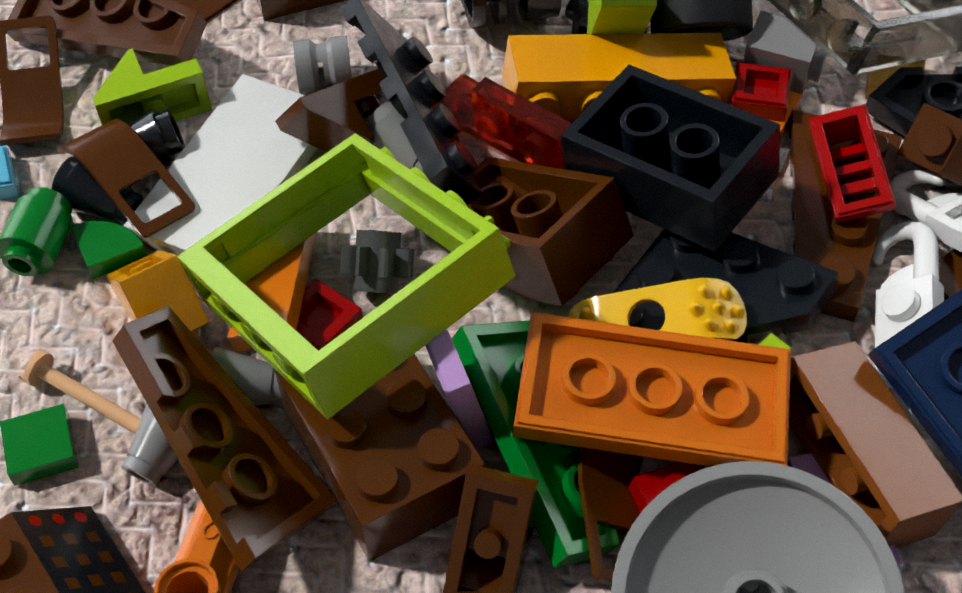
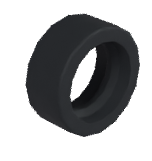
(726, 17)

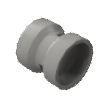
(335, 63)

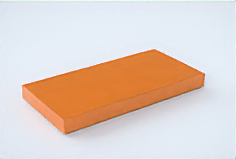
(653, 393)

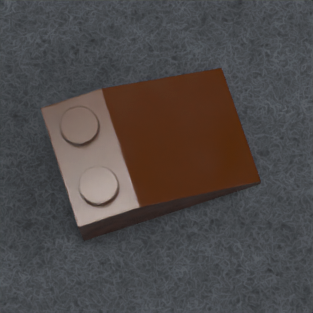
(557, 223)

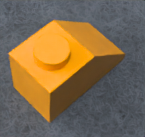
(157, 283)

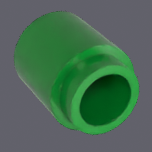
(35, 232)

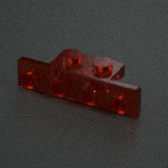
(507, 121)

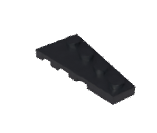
(418, 99)

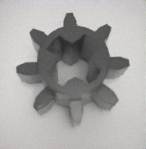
(377, 261)

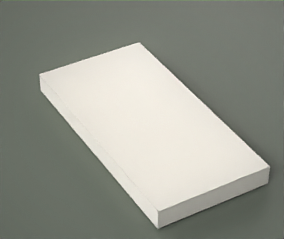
(227, 164)

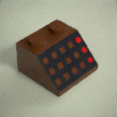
(61, 554)

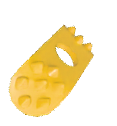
(691, 307)

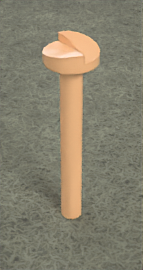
(41, 369)

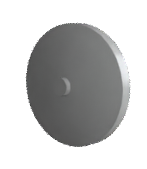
(754, 533)

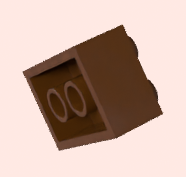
(388, 456)

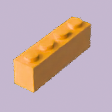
(574, 69)

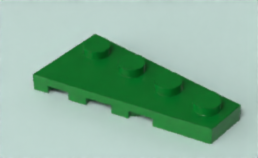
(494, 366)

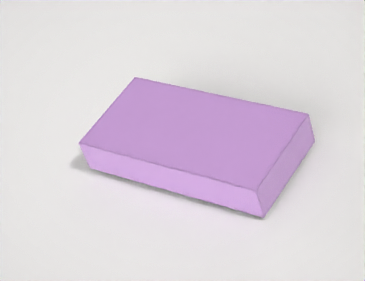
(459, 390)

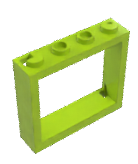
(393, 330)

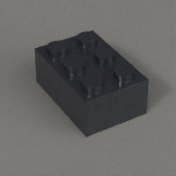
(675, 154)

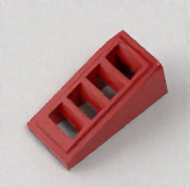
(843, 127)

